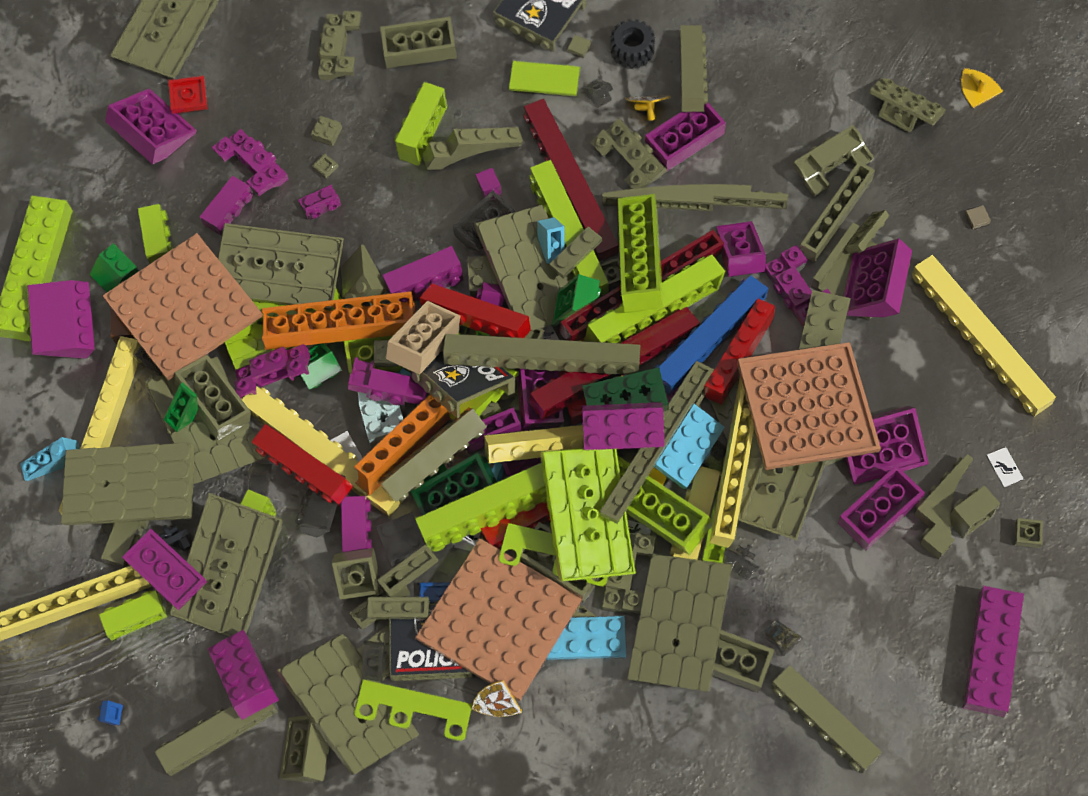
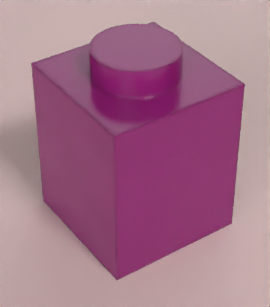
(488, 182)
(490, 293)

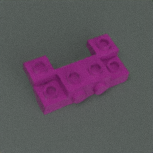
(255, 158)
(790, 283)
(271, 368)
(384, 384)

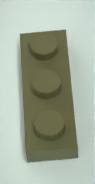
(867, 232)
(575, 252)
(398, 608)

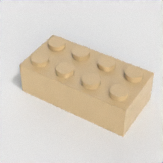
(422, 337)

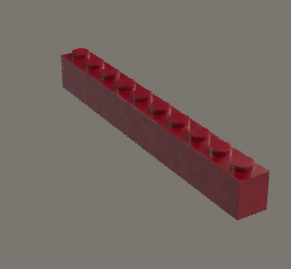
(556, 149)
(576, 325)
(652, 340)

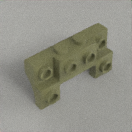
(333, 45)
(631, 147)
(828, 156)
(618, 590)

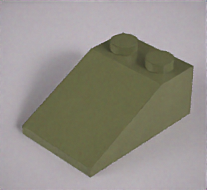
(361, 277)

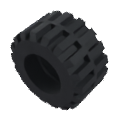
(636, 55)

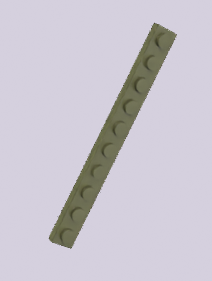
(648, 457)

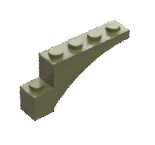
(469, 142)
(936, 509)

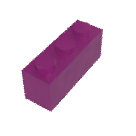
(226, 205)
(497, 424)
(355, 523)

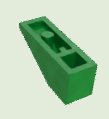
(182, 408)

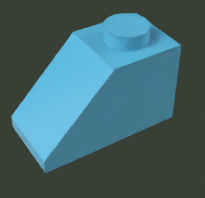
(551, 238)

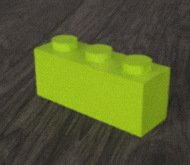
(154, 232)
(133, 615)

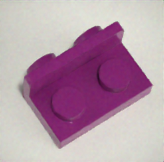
(320, 202)

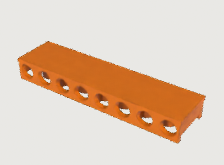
(336, 324)
(403, 443)

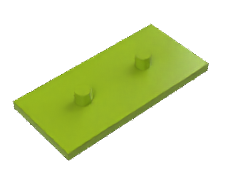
(544, 78)

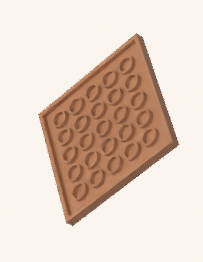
(182, 306)
(808, 406)
(499, 619)

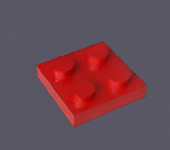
(188, 94)

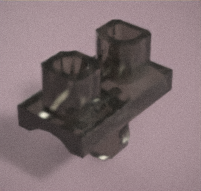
(748, 567)

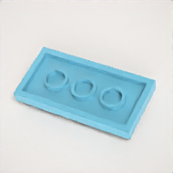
(689, 446)
(591, 639)

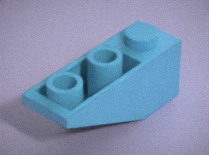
(48, 459)

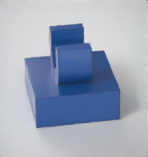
(110, 713)

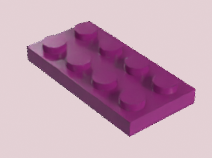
(164, 569)

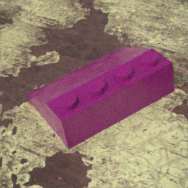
(149, 125)
(878, 279)
(60, 319)
(899, 443)

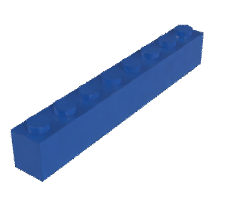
(711, 332)

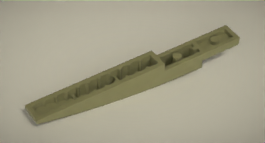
(702, 197)

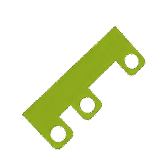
(522, 537)
(408, 701)

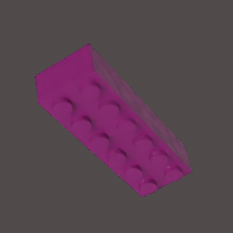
(993, 651)

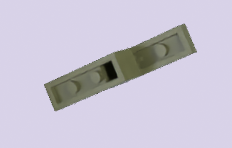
(395, 581)

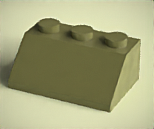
(303, 751)

